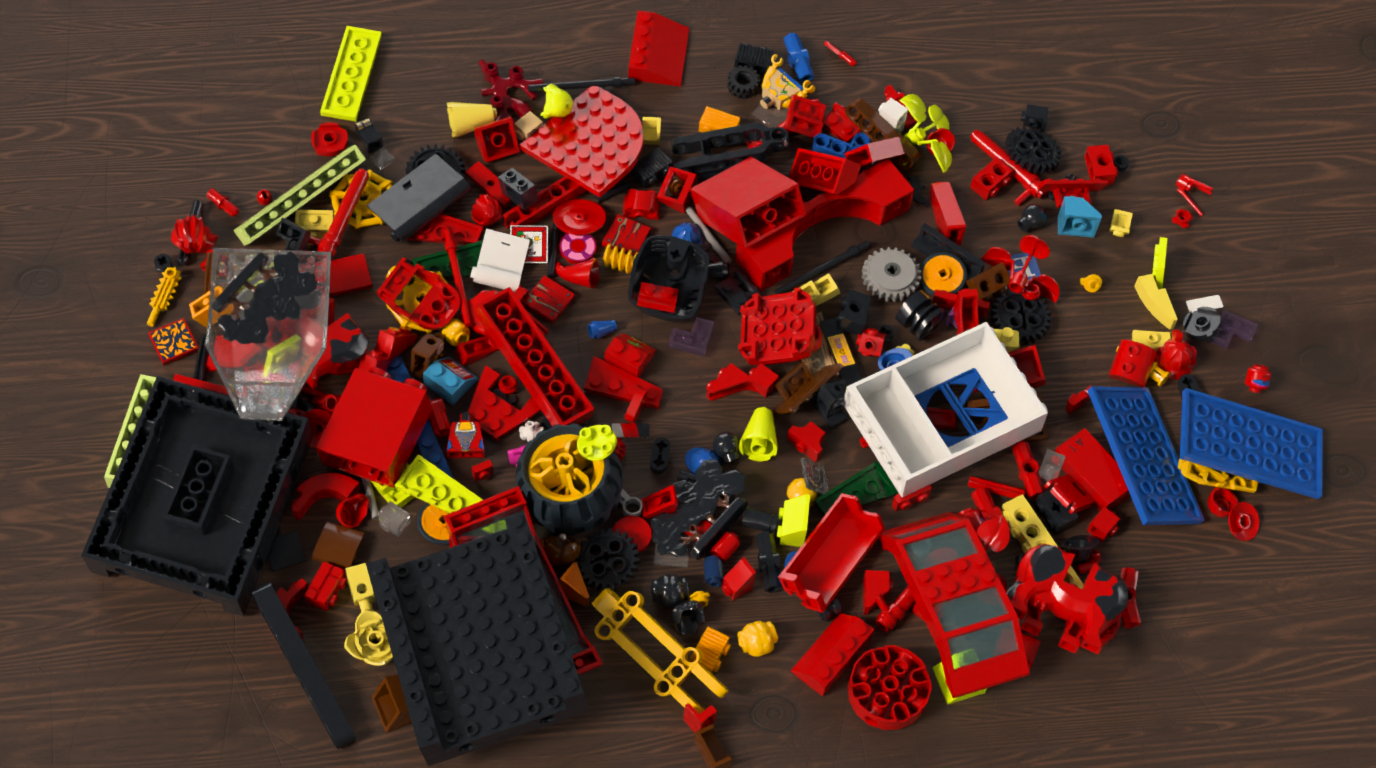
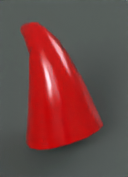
(581, 274)

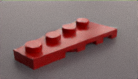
(462, 231)
(618, 384)

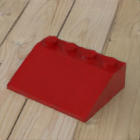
(658, 49)

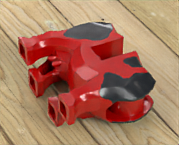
(343, 349)
(1088, 610)

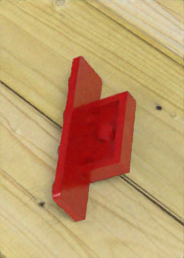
(1076, 188)

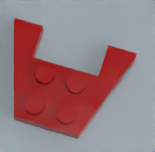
(493, 413)

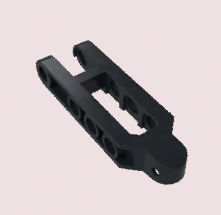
(729, 136)

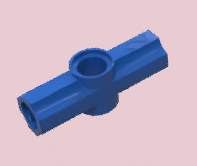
(798, 57)

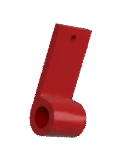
(724, 546)

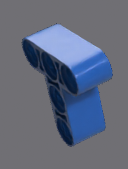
(831, 145)

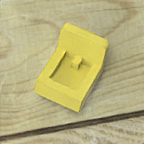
(1120, 223)

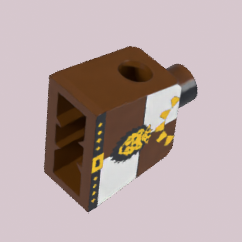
(426, 352)

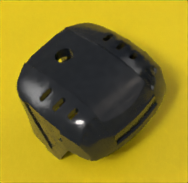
(658, 263)

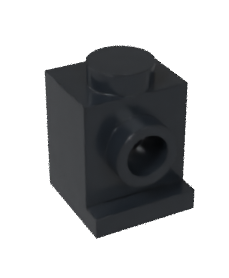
(1035, 117)

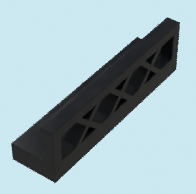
(933, 244)

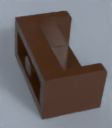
(711, 748)

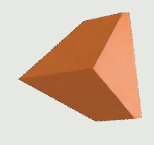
(574, 586)

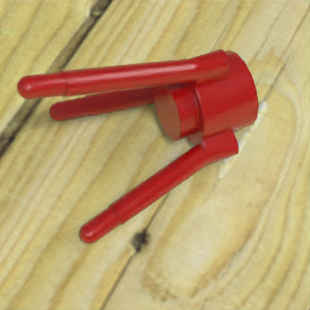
(1186, 183)

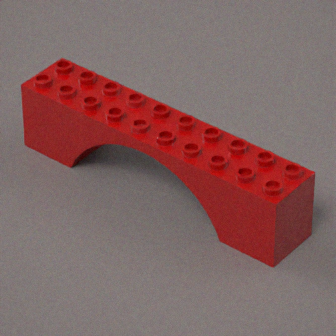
(875, 196)

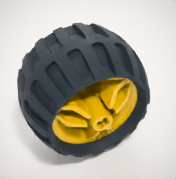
(581, 497)

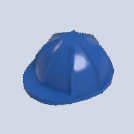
(688, 232)
(892, 357)
(697, 455)

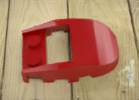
(436, 307)

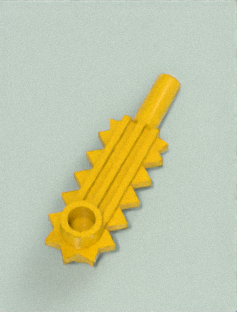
(164, 292)

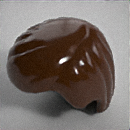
(560, 550)

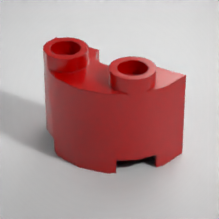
(641, 204)

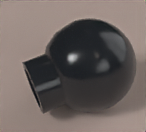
(1032, 217)
(726, 446)

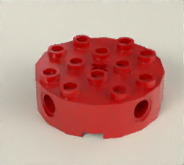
(885, 706)

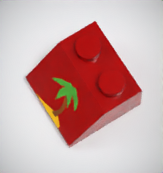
(629, 354)

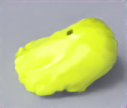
(557, 102)

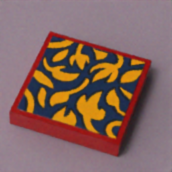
(173, 341)

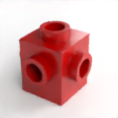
(876, 339)

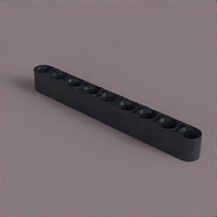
(303, 665)

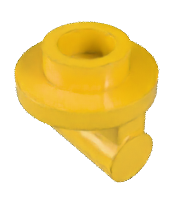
(1091, 283)

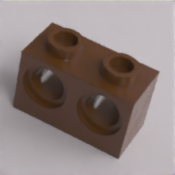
(988, 279)

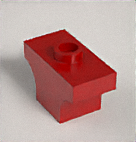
(807, 440)

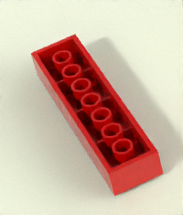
(533, 359)

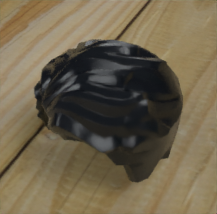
(687, 617)

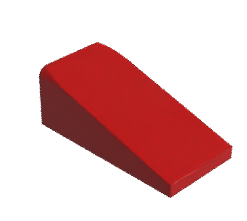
(475, 350)

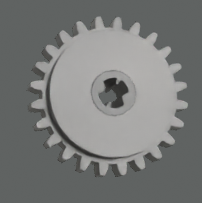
(891, 274)

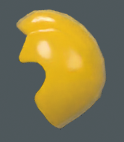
(798, 488)

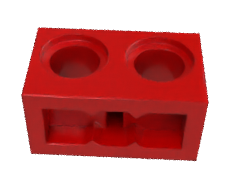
(989, 177)

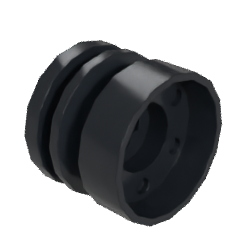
(920, 315)

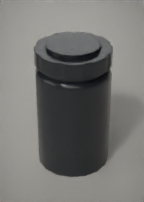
(760, 520)

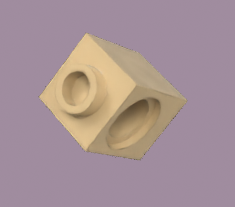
(527, 126)

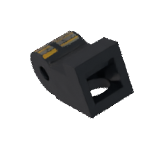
(368, 135)

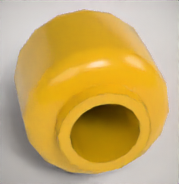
(456, 332)

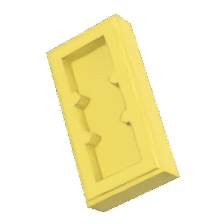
(1151, 338)

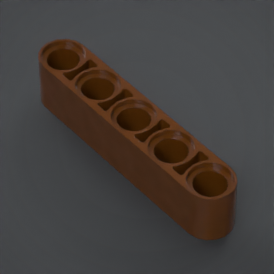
(879, 124)

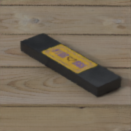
(840, 350)

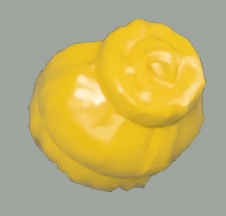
(758, 638)

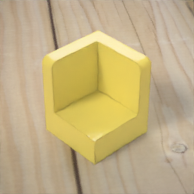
(651, 130)

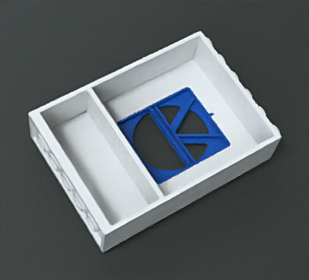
(894, 401)

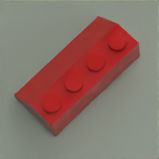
(823, 171)
(833, 652)

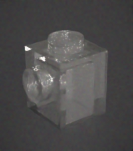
(1051, 465)
(393, 518)

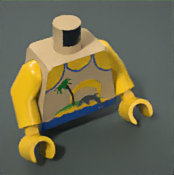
(779, 87)

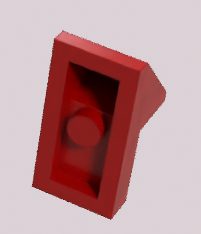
(660, 502)

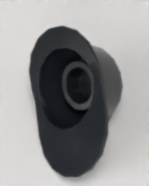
(1080, 546)

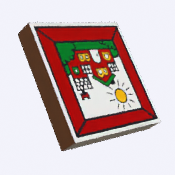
(538, 244)

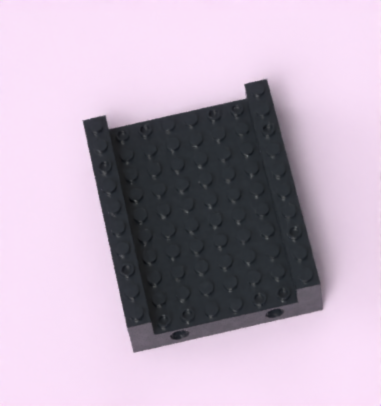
(198, 495)
(477, 643)

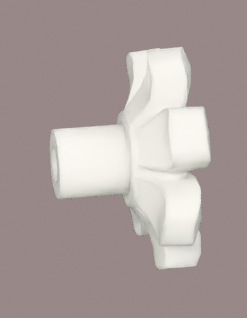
(530, 430)

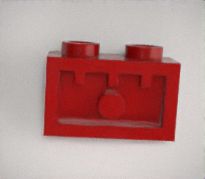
(839, 124)

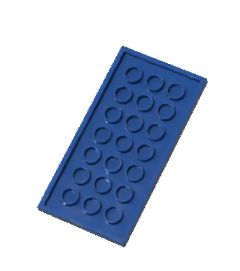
(1251, 443)
(1145, 456)

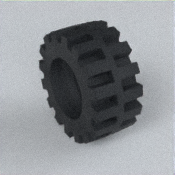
(743, 73)

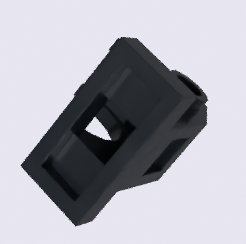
(832, 397)

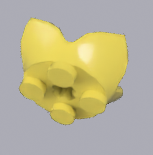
(360, 643)

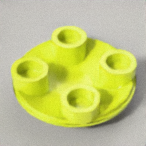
(596, 442)

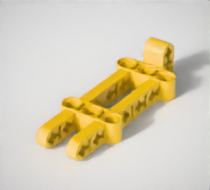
(609, 603)

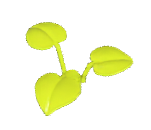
(917, 135)

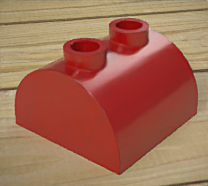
(496, 139)
(1133, 363)

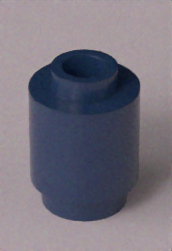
(713, 571)

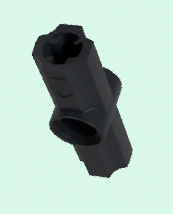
(768, 562)

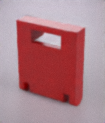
(1070, 492)

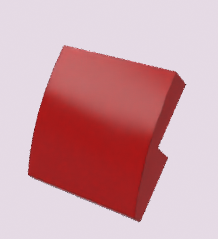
(805, 116)

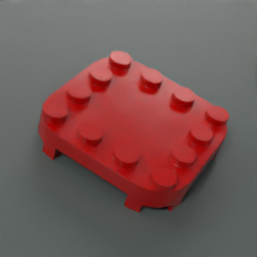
(778, 328)

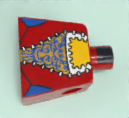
(465, 439)

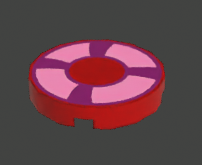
(577, 248)

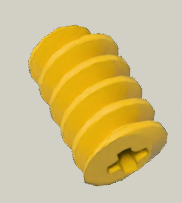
(618, 259)

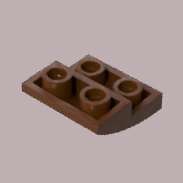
(338, 545)

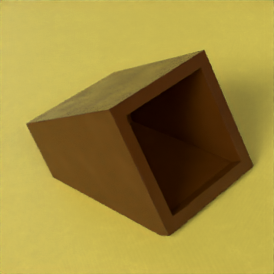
(391, 704)

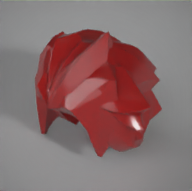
(192, 235)

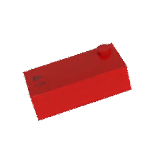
(1093, 470)

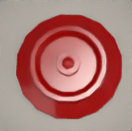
(579, 217)

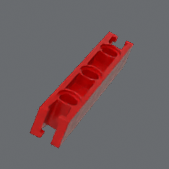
(547, 203)

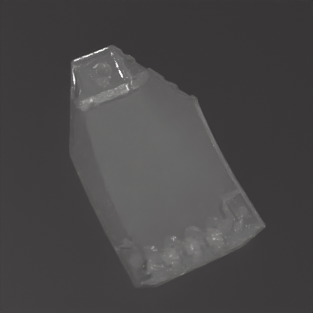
(268, 375)

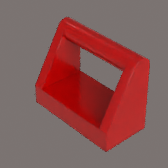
(685, 196)

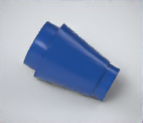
(598, 329)

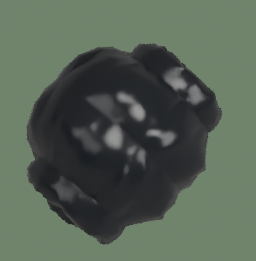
(670, 590)

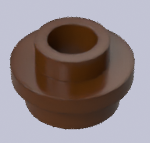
(676, 186)

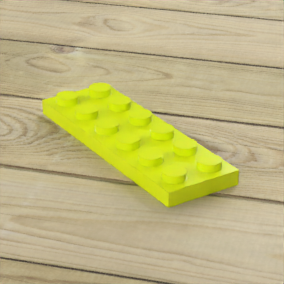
(351, 73)

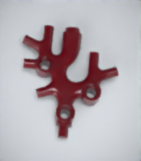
(500, 88)

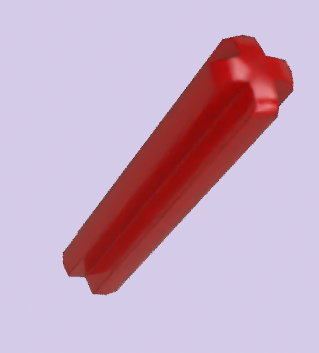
(995, 487)

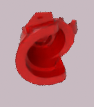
(1176, 356)

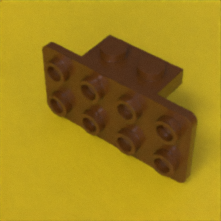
(800, 385)

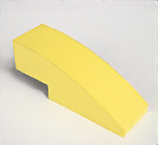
(821, 289)
(1156, 300)

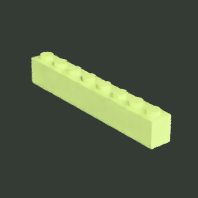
(299, 195)

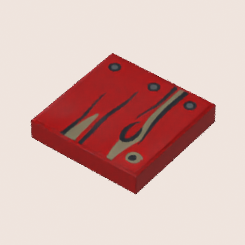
(626, 234)
(548, 299)

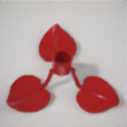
(1034, 247)
(995, 535)

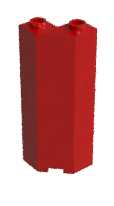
(831, 553)

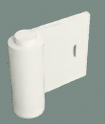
(500, 260)

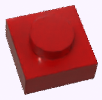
(482, 470)

